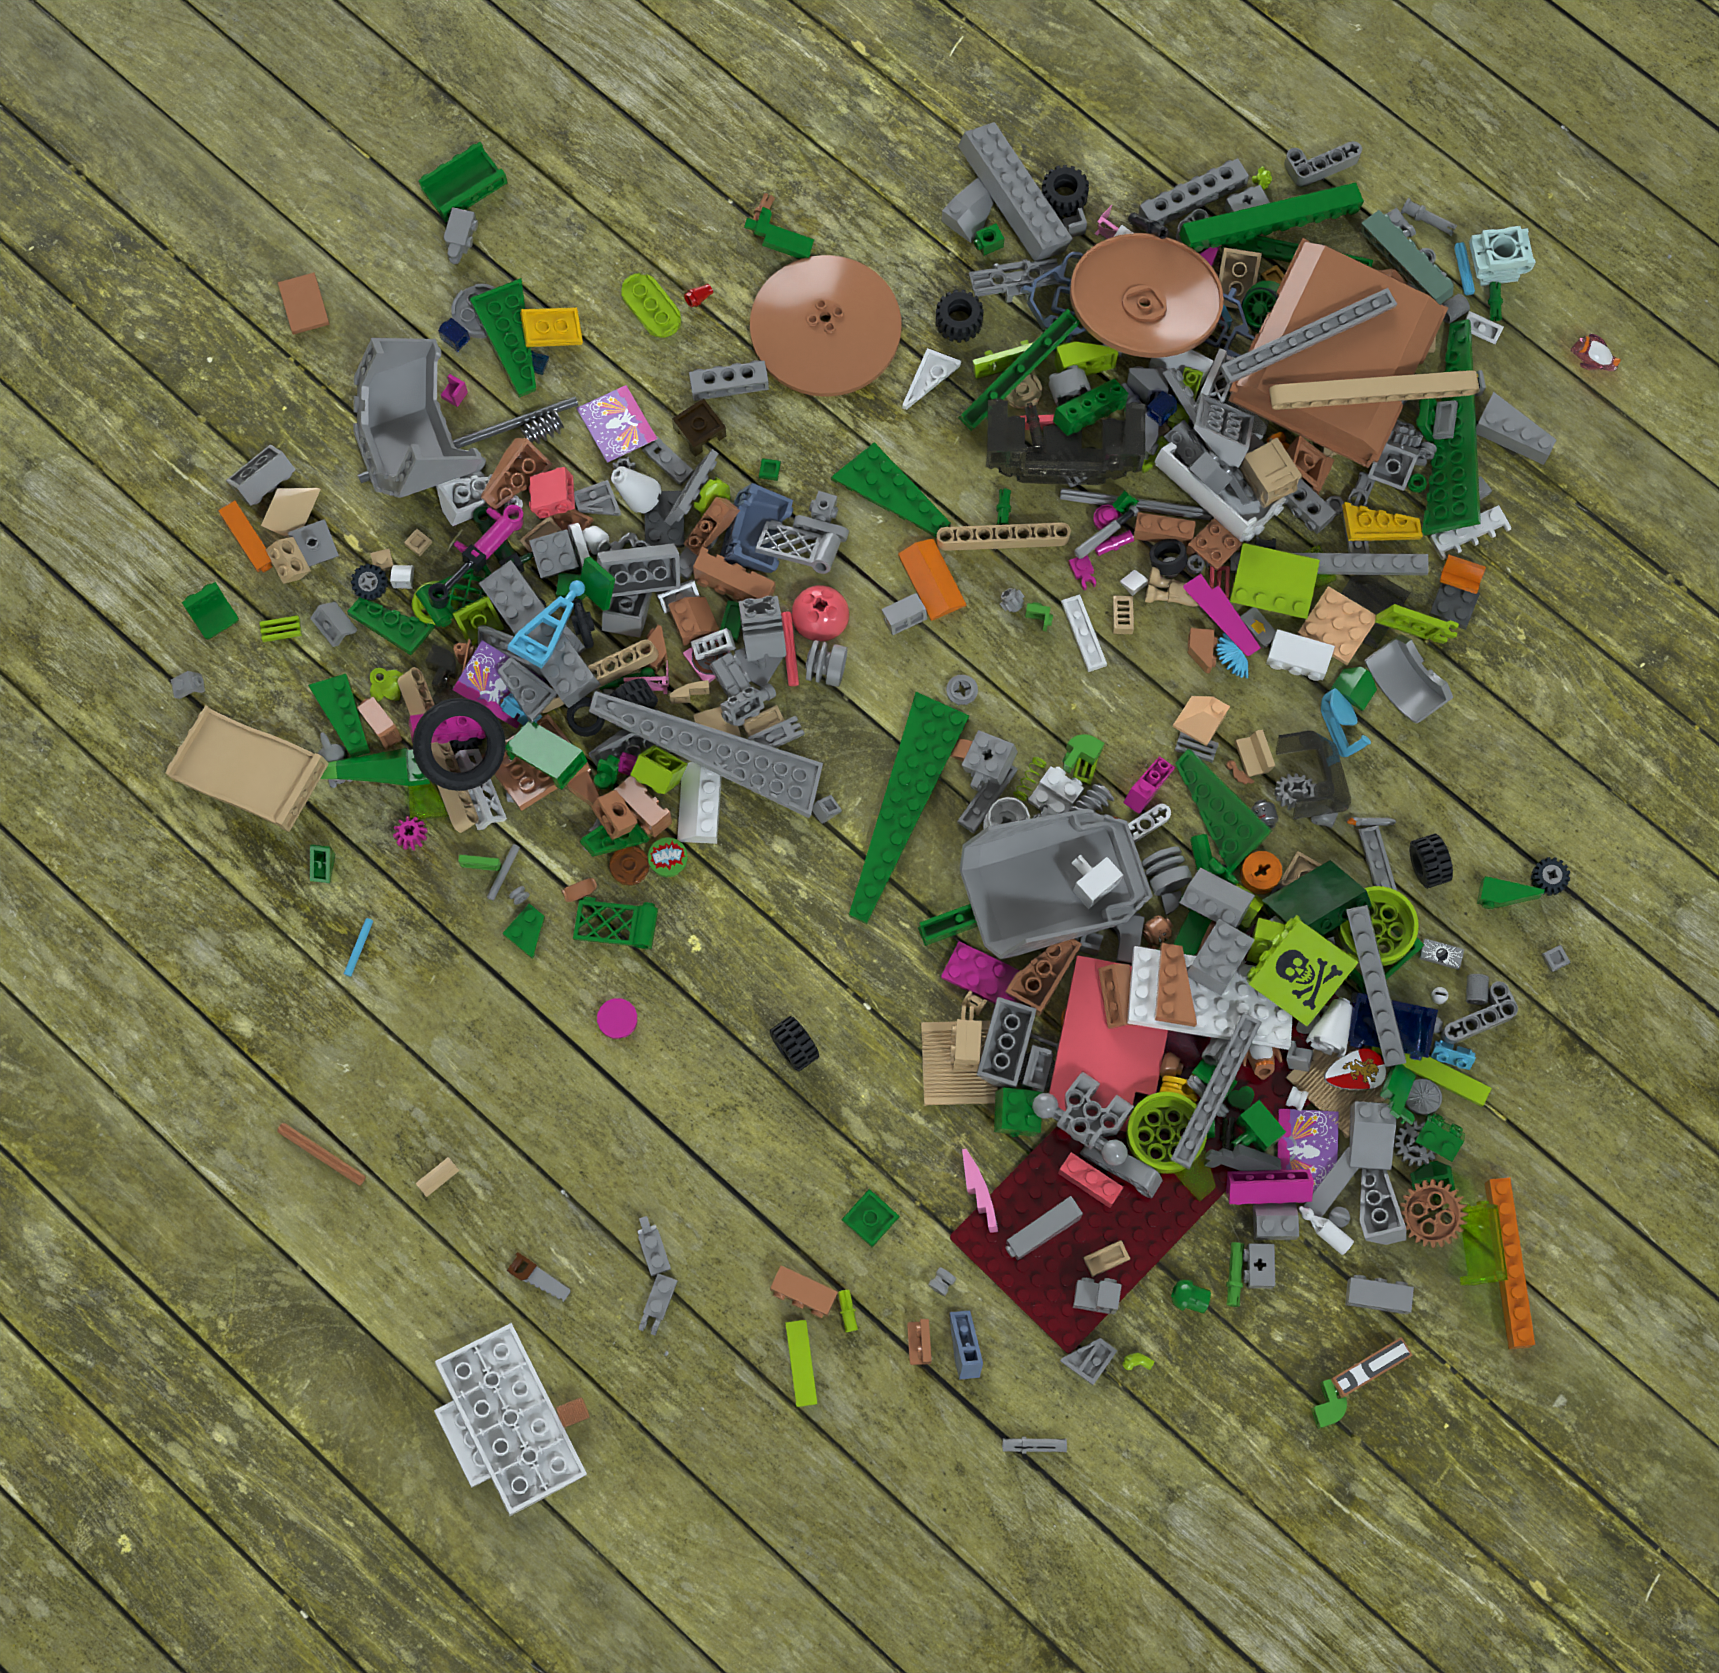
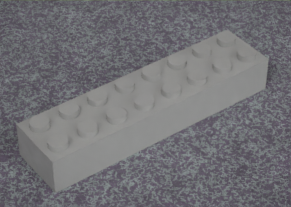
(1015, 192)
(520, 605)

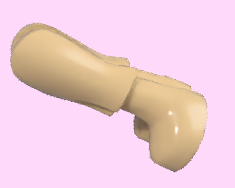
(1175, 591)

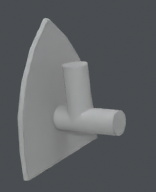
(759, 670)

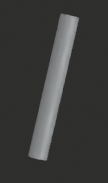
(503, 872)

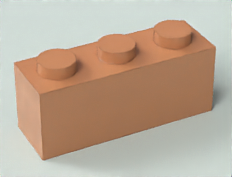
(1158, 528)
(803, 1292)

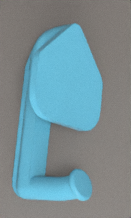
(1341, 712)

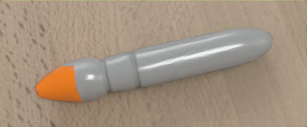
(1356, 821)

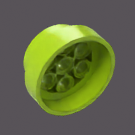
(1403, 919)
(1160, 1105)

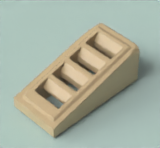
(1123, 628)

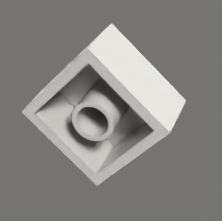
(1095, 881)

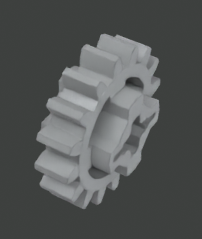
(1405, 434)
(1295, 789)
(1420, 1152)

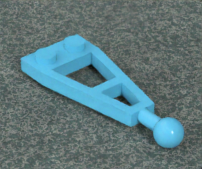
(531, 649)

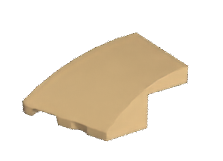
(290, 509)

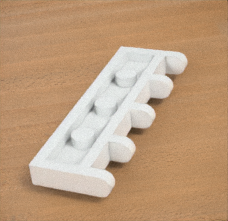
(1490, 520)

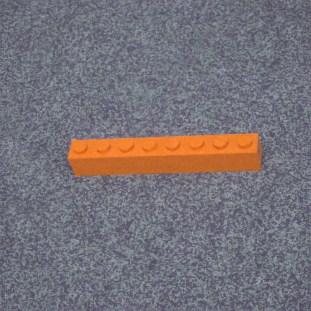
(1514, 1290)

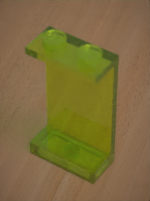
(1483, 1245)

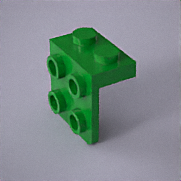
(210, 610)
(1441, 1136)

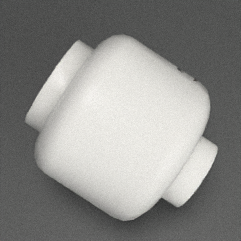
(596, 539)

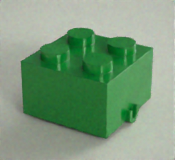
(1015, 1112)

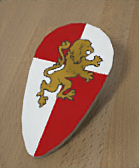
(1357, 1071)

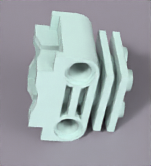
(1501, 255)

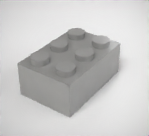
(1220, 957)

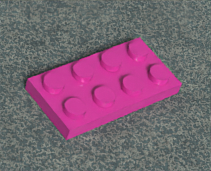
(979, 973)

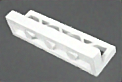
(1213, 376)
(481, 803)

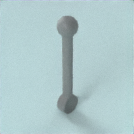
(1044, 1041)

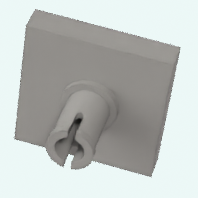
(315, 543)

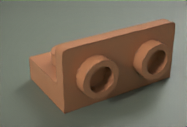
(919, 1342)

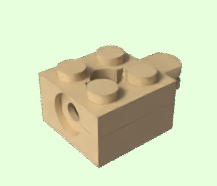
(967, 1042)

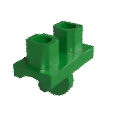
(607, 773)

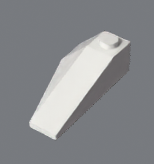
(462, 497)

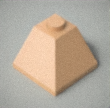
(1201, 718)

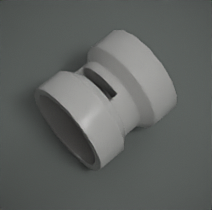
(942, 1281)

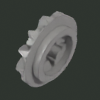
(967, 683)

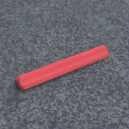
(791, 663)

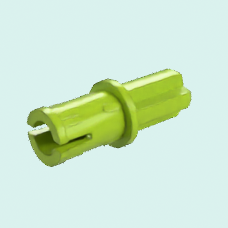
(847, 1311)

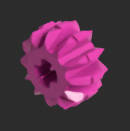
(413, 826)

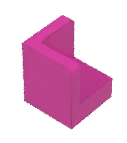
(455, 391)

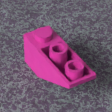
(1148, 785)

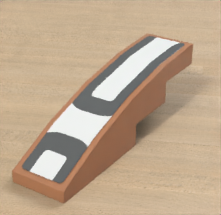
(1371, 1367)

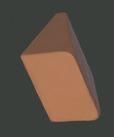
(961, 749)

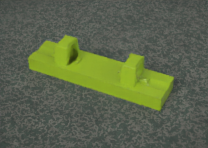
(986, 365)

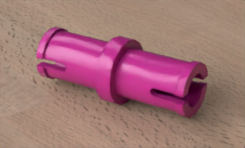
(1114, 543)

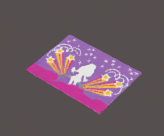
(616, 423)
(483, 684)
(1308, 1141)

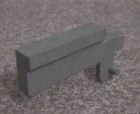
(1242, 1159)

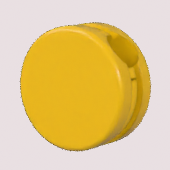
(1179, 1086)

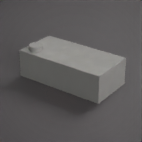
(642, 569)

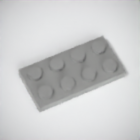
(692, 487)

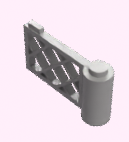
(820, 557)

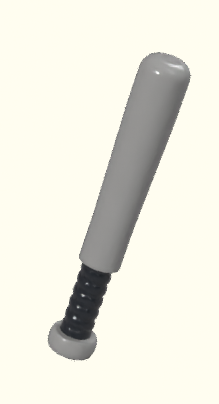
(1090, 544)

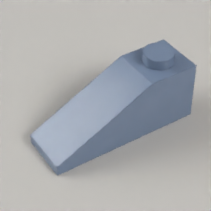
(965, 1345)

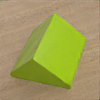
(476, 614)

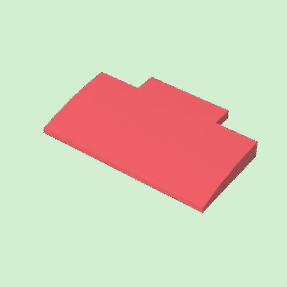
(1119, 1058)

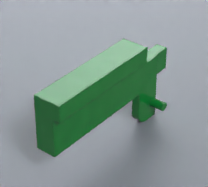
(779, 238)
(1192, 932)
(1397, 1089)

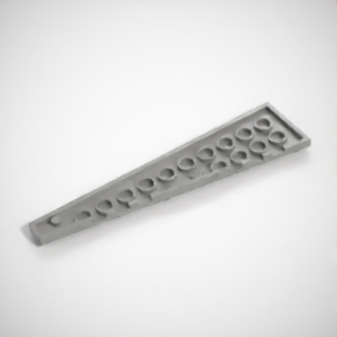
(758, 767)

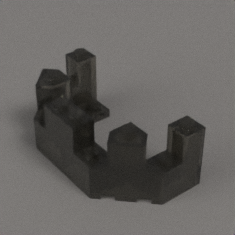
(1063, 455)

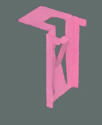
(1107, 233)
(654, 686)

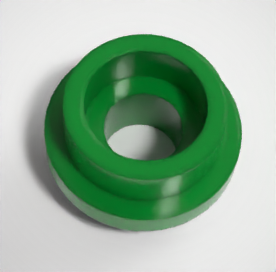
(1417, 478)

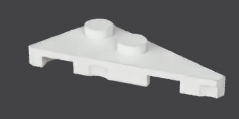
(931, 372)

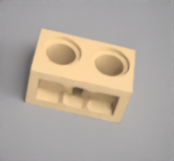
(288, 560)

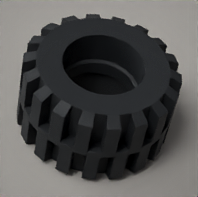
(1067, 178)
(959, 329)
(637, 692)
(1431, 861)
(794, 1043)

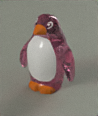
(1595, 354)

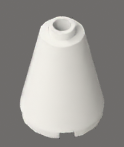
(636, 489)
(1333, 1028)

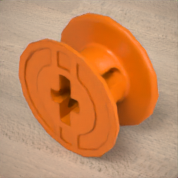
(1259, 861)

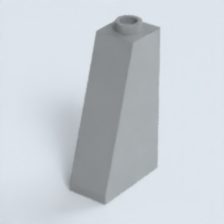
(1044, 1228)

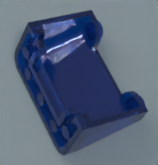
(1414, 1024)

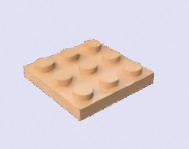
(1338, 623)

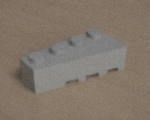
(1514, 431)

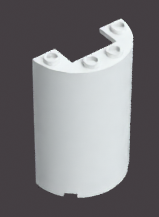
(1226, 507)

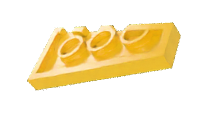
(1372, 525)

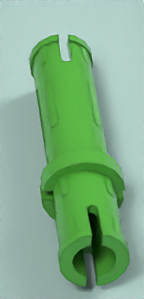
(1235, 1273)

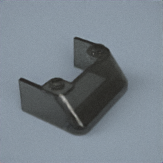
(1332, 793)

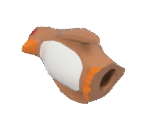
(1262, 1059)

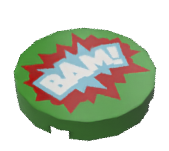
(667, 857)

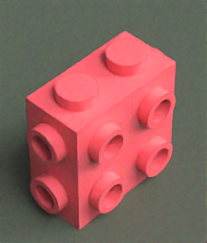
(552, 492)

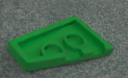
(599, 841)

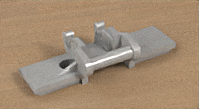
(1012, 282)

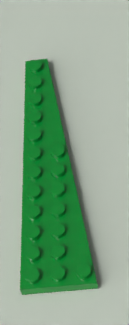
(1454, 478)
(920, 760)

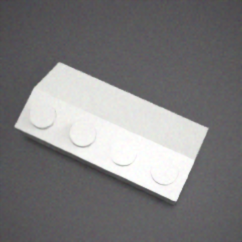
(699, 805)

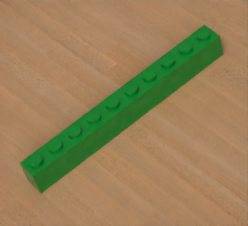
(1272, 217)

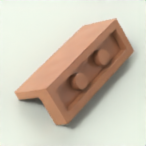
(1115, 989)

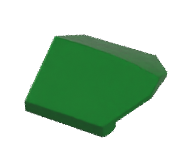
(1356, 686)
(1433, 1170)

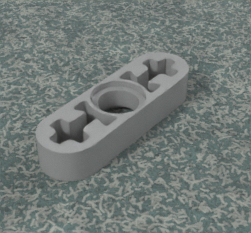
(820, 527)

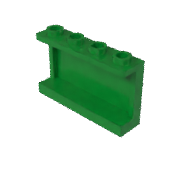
(462, 181)

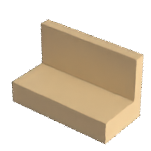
(1255, 754)

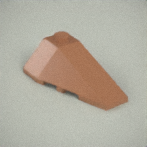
(514, 472)
(1041, 977)

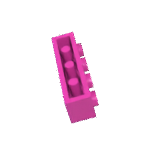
(454, 728)
(1269, 1186)

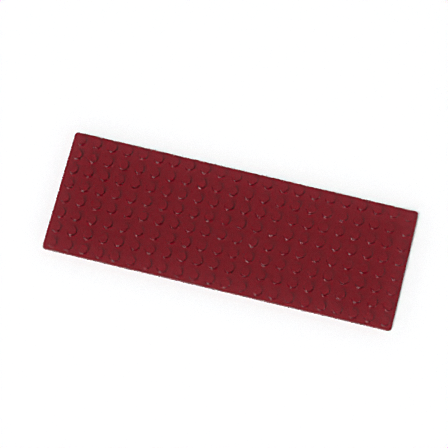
(1148, 1227)

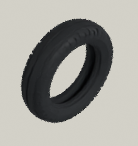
(433, 718)

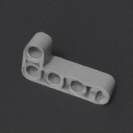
(1346, 155)
(1477, 1018)
(1131, 1170)

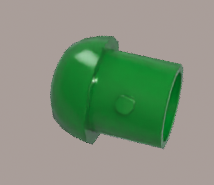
(1190, 1296)

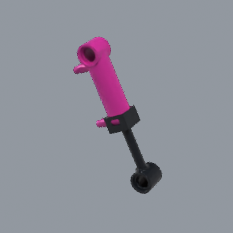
(477, 554)

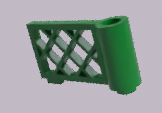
(443, 616)
(642, 923)

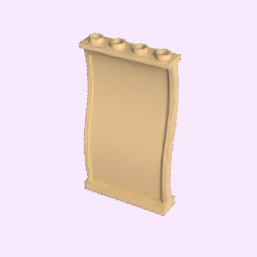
(247, 768)

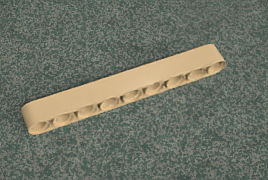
(418, 701)

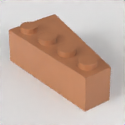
(730, 578)

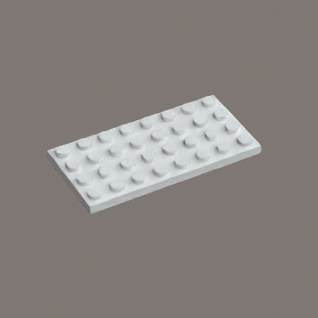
(1214, 1013)

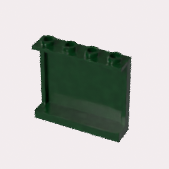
(1318, 898)

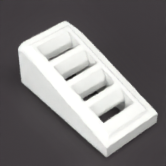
(715, 650)

